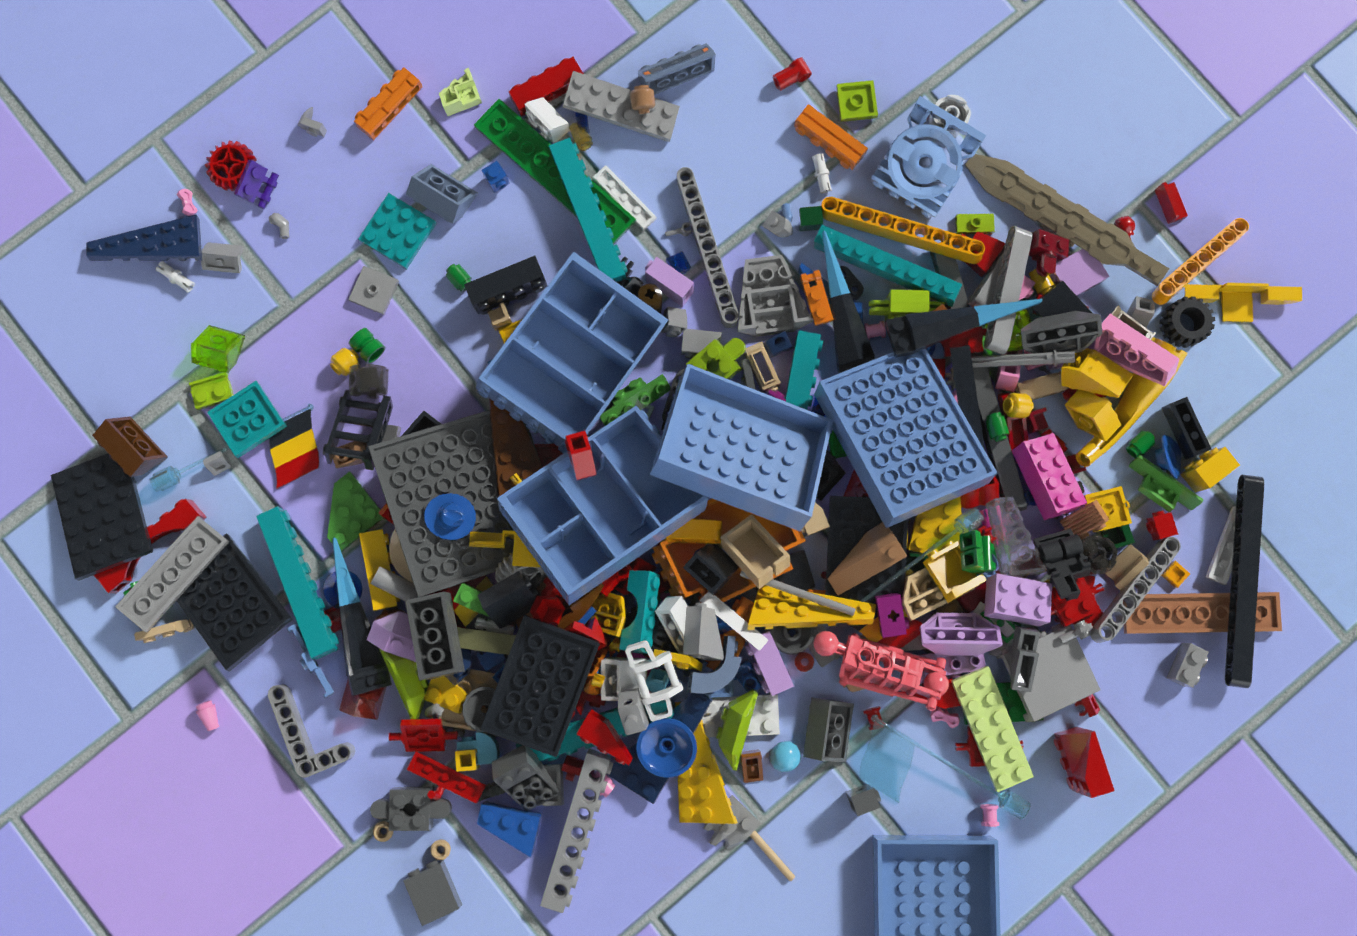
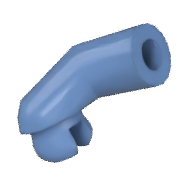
(787, 213)

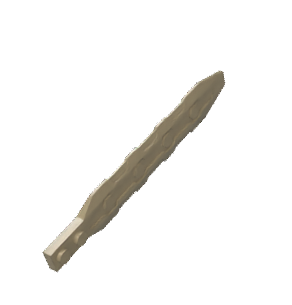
(1062, 216)

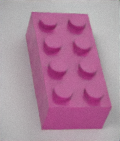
(1049, 476)

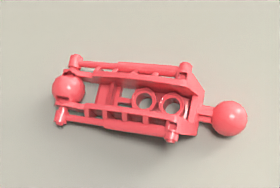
(893, 658)

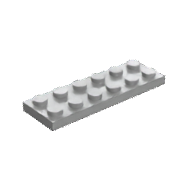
(613, 105)
(172, 574)

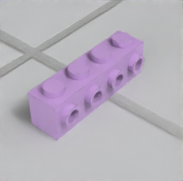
(957, 664)

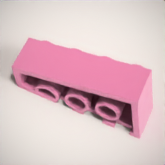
(1135, 351)

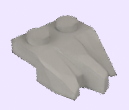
(734, 833)

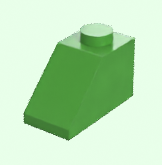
(468, 598)

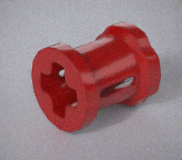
(870, 712)

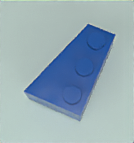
(511, 825)

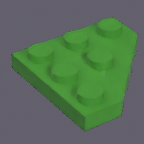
(351, 511)

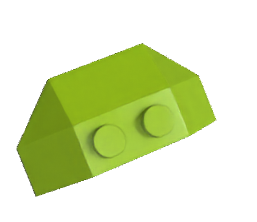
(407, 682)
(735, 726)

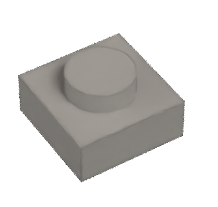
(217, 463)

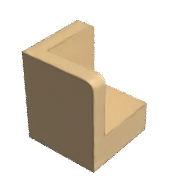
(499, 317)

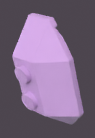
(960, 634)
(393, 635)

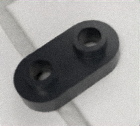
(852, 281)

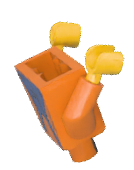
(595, 679)

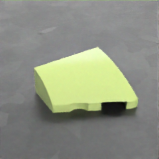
(460, 94)

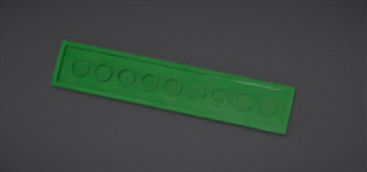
(534, 157)

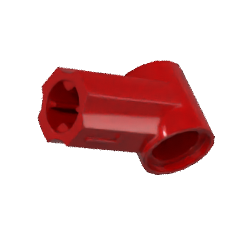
(796, 72)
(610, 583)

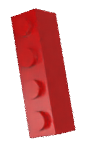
(549, 84)

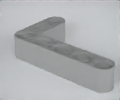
(301, 736)

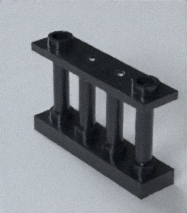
(378, 426)

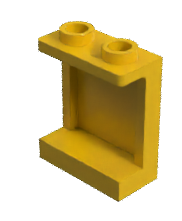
(947, 572)

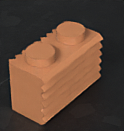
(1085, 520)

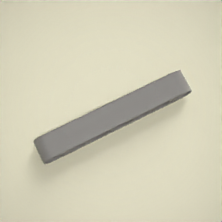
(1008, 287)
(1129, 595)

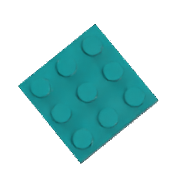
(397, 231)
(246, 419)

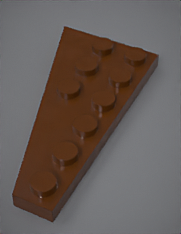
(512, 449)

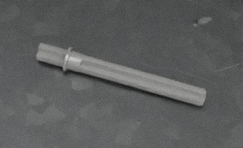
(1024, 359)

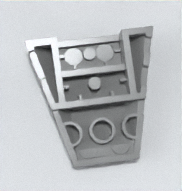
(770, 299)

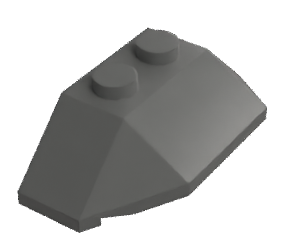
(1061, 332)

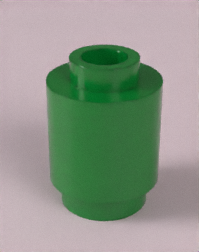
(458, 277)
(997, 427)
(1140, 444)

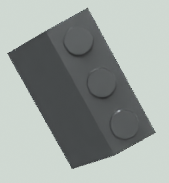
(828, 730)

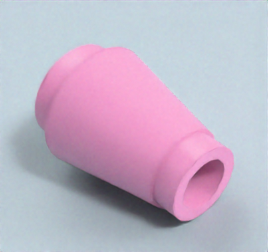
(208, 715)

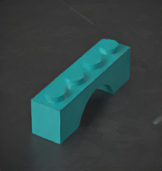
(644, 587)

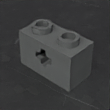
(863, 799)

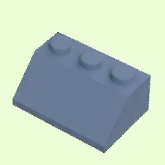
(440, 193)

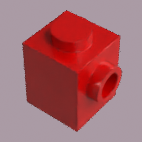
(1161, 525)

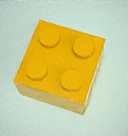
(1093, 414)
(1209, 469)

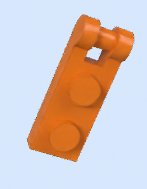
(816, 298)

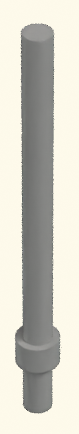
(808, 596)

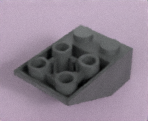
(524, 778)

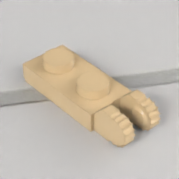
(165, 630)

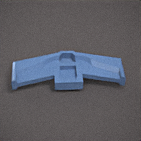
(309, 663)

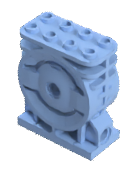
(926, 198)

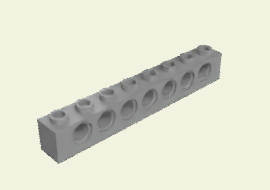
(552, 897)

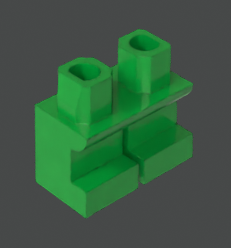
(976, 553)

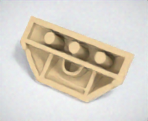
(921, 594)

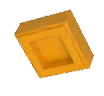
(1175, 574)

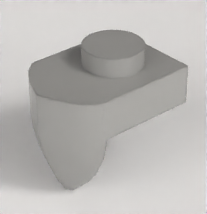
(312, 127)
(778, 225)

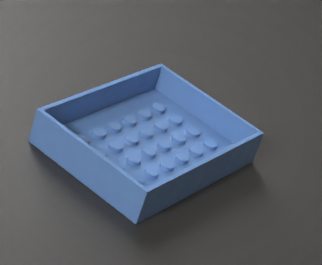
(904, 434)
(743, 448)
(936, 885)

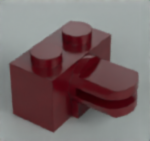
(1047, 250)

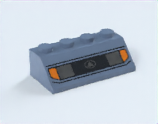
(678, 69)

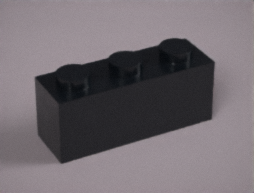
(1186, 428)

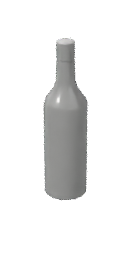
(394, 584)

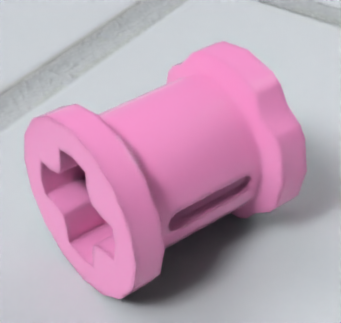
(875, 330)
(989, 815)

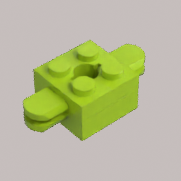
(903, 302)
(720, 358)

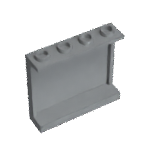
(1060, 675)

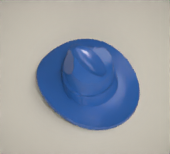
(1169, 456)
(450, 516)

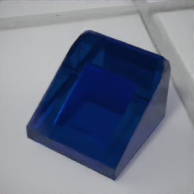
(583, 121)

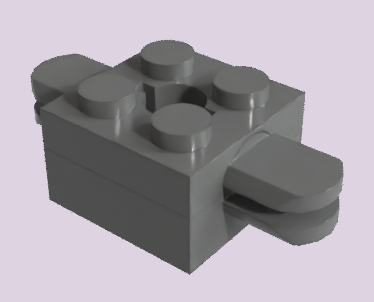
(410, 809)

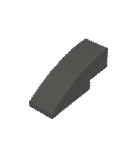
(1024, 658)

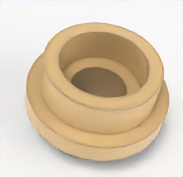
(377, 831)
(434, 849)

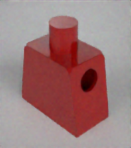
(992, 249)

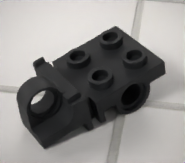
(1064, 561)

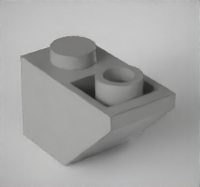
(676, 321)

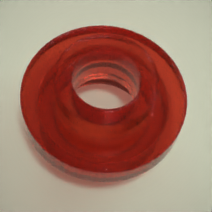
(799, 657)

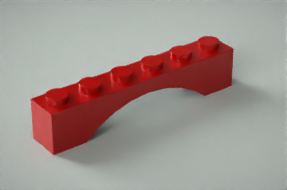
(176, 520)

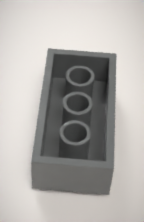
(435, 636)

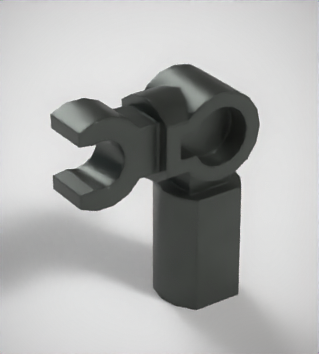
(491, 791)

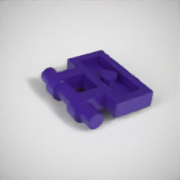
(251, 182)

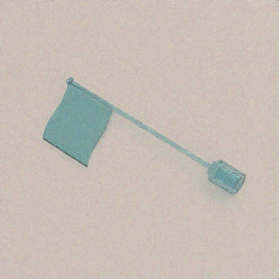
(890, 759)

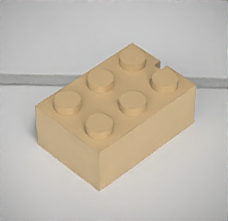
(755, 551)

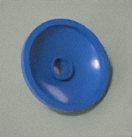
(666, 759)

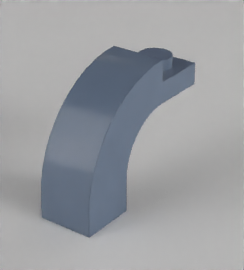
(721, 675)

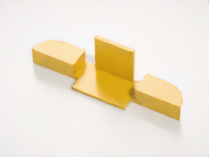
(1238, 300)
(521, 555)

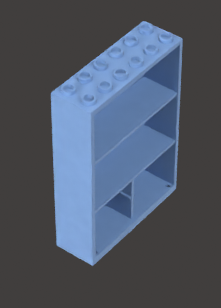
(570, 352)
(602, 522)

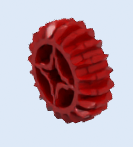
(225, 157)

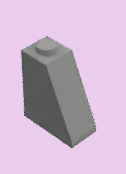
(702, 633)

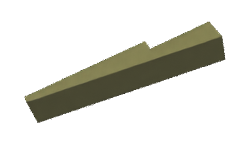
(485, 641)

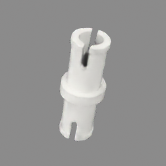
(821, 173)
(175, 276)

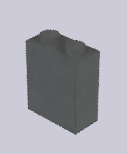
(432, 892)

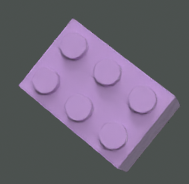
(1018, 600)
(770, 666)

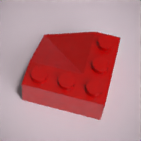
(1083, 762)

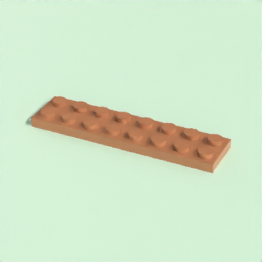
(1198, 613)

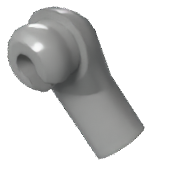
(282, 223)
(434, 710)

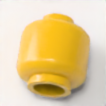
(343, 360)
(1018, 405)

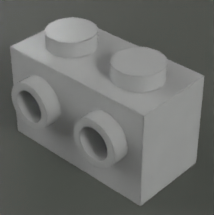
(1187, 665)

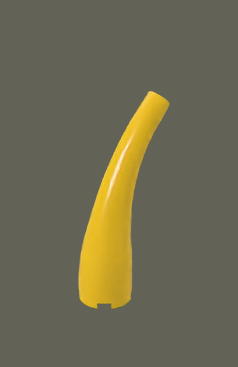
(1134, 402)

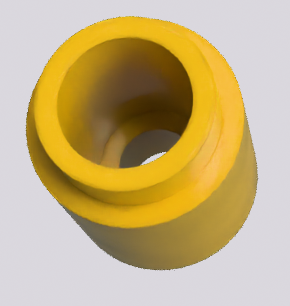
(1042, 284)

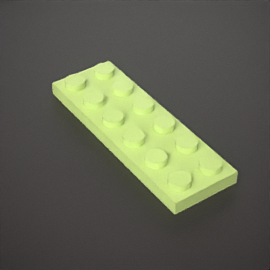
(992, 728)

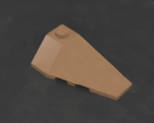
(870, 556)

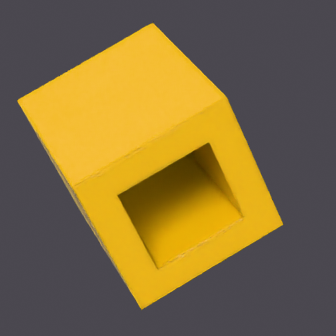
(466, 760)

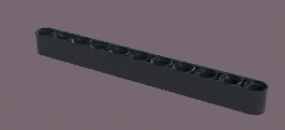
(1244, 581)

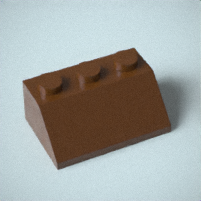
(129, 445)

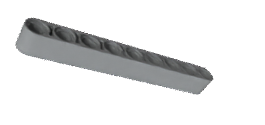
(707, 238)

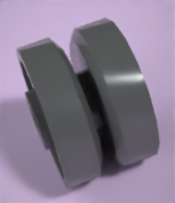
(794, 644)
(473, 704)

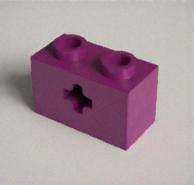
(887, 626)

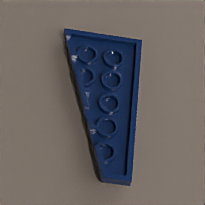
(153, 243)
(639, 779)

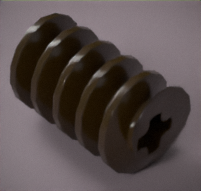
(651, 296)

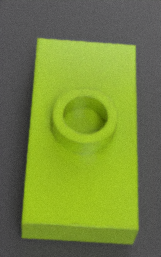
(974, 222)

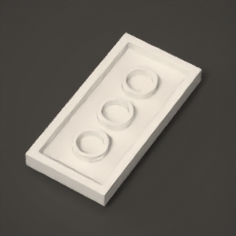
(763, 720)

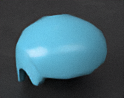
(785, 756)

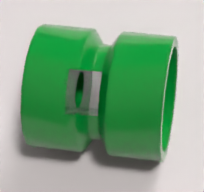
(369, 348)

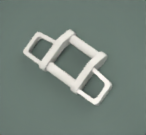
(653, 662)

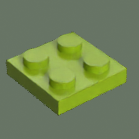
(857, 101)

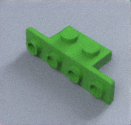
(635, 394)
(1162, 487)

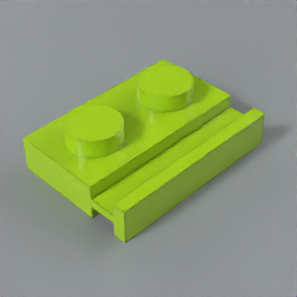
(211, 390)

